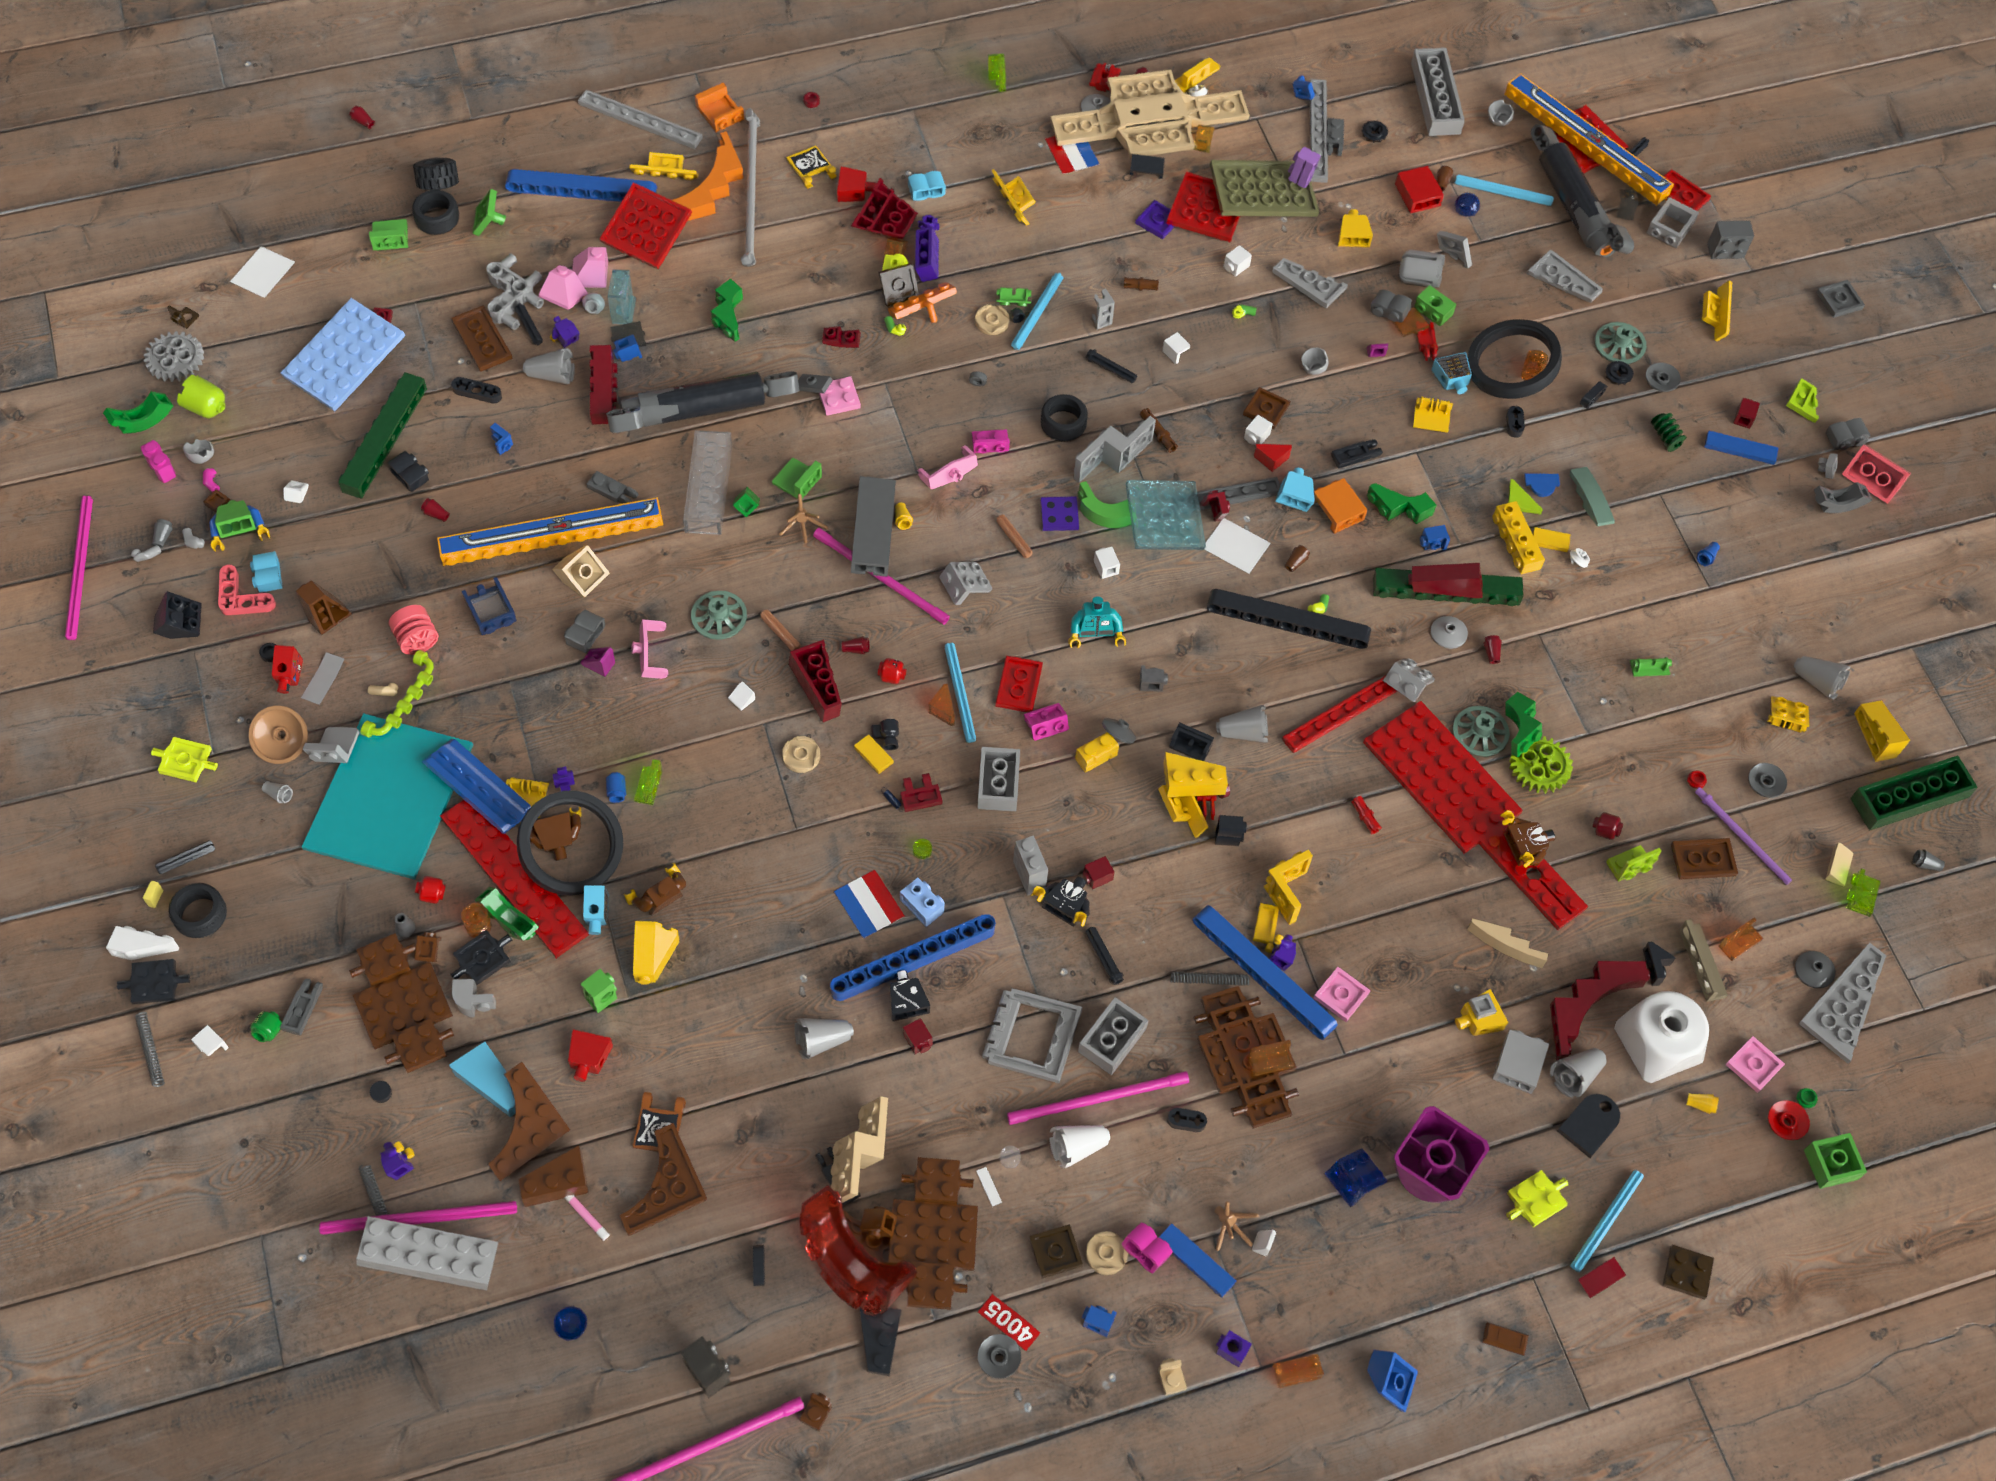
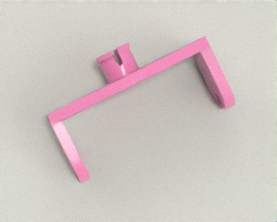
(951, 471)
(642, 649)

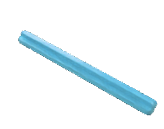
(1504, 190)
(1037, 311)
(960, 693)
(1606, 1221)

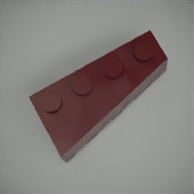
(602, 383)
(816, 678)

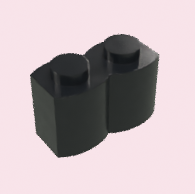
(408, 471)
(1230, 830)

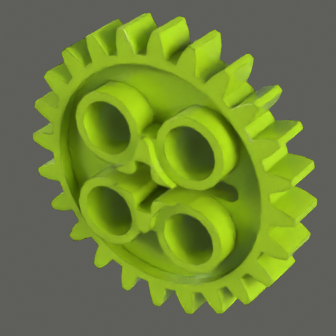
(1541, 765)

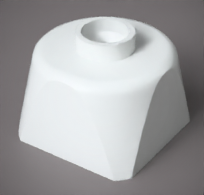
(1664, 1034)

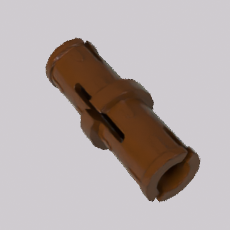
(1141, 283)

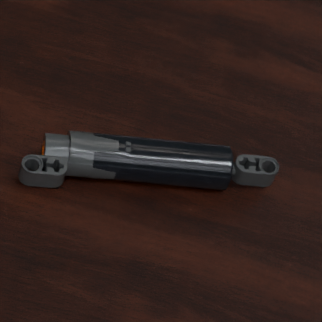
(1579, 197)
(700, 399)

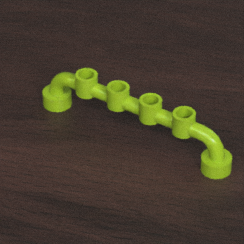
(404, 706)

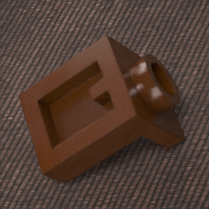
(427, 947)
(816, 1411)

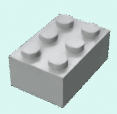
(999, 779)
(1113, 1036)

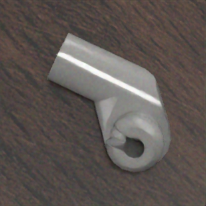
(192, 541)
(139, 556)

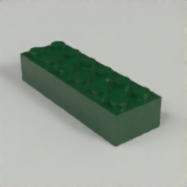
(1913, 792)

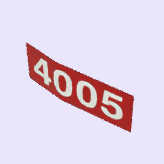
(1009, 1322)

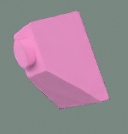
(592, 267)
(563, 288)

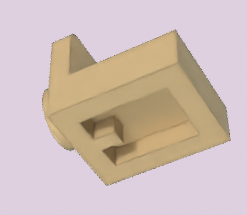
(1171, 1376)

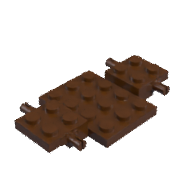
(401, 1004)
(1228, 1051)
(934, 1233)

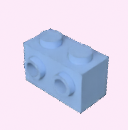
(922, 901)

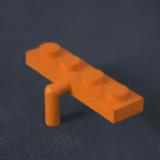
(924, 300)

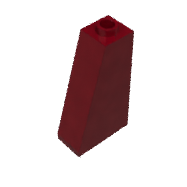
(1448, 579)

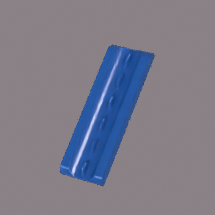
(477, 785)

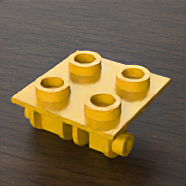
(1432, 414)
(1788, 711)
(529, 790)

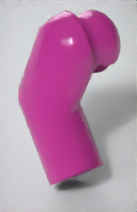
(208, 475)

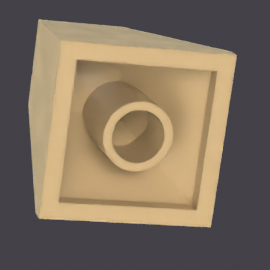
(581, 571)

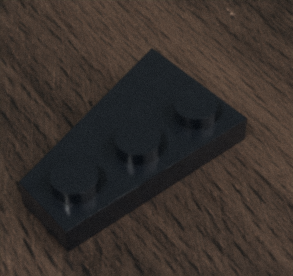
(880, 1339)

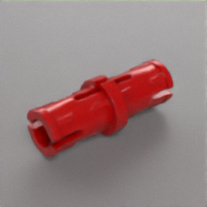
(1366, 815)

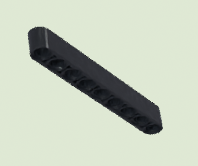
(1289, 618)

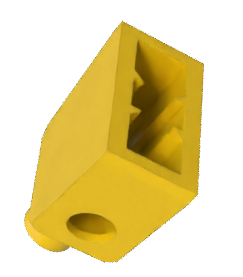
(1355, 230)
(1489, 1024)

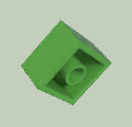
(1835, 1160)

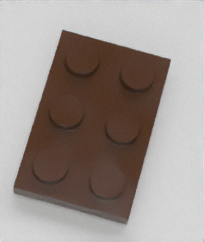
(1704, 858)

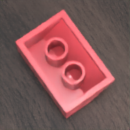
(1877, 473)

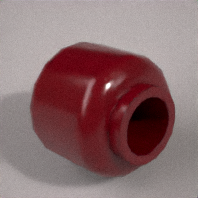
(1608, 826)

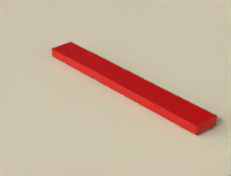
(1338, 715)

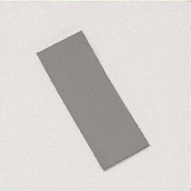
(323, 678)

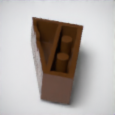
(321, 607)

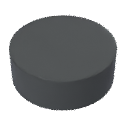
(978, 378)

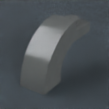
(1842, 500)

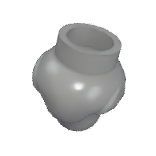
(593, 303)

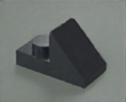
(1655, 960)

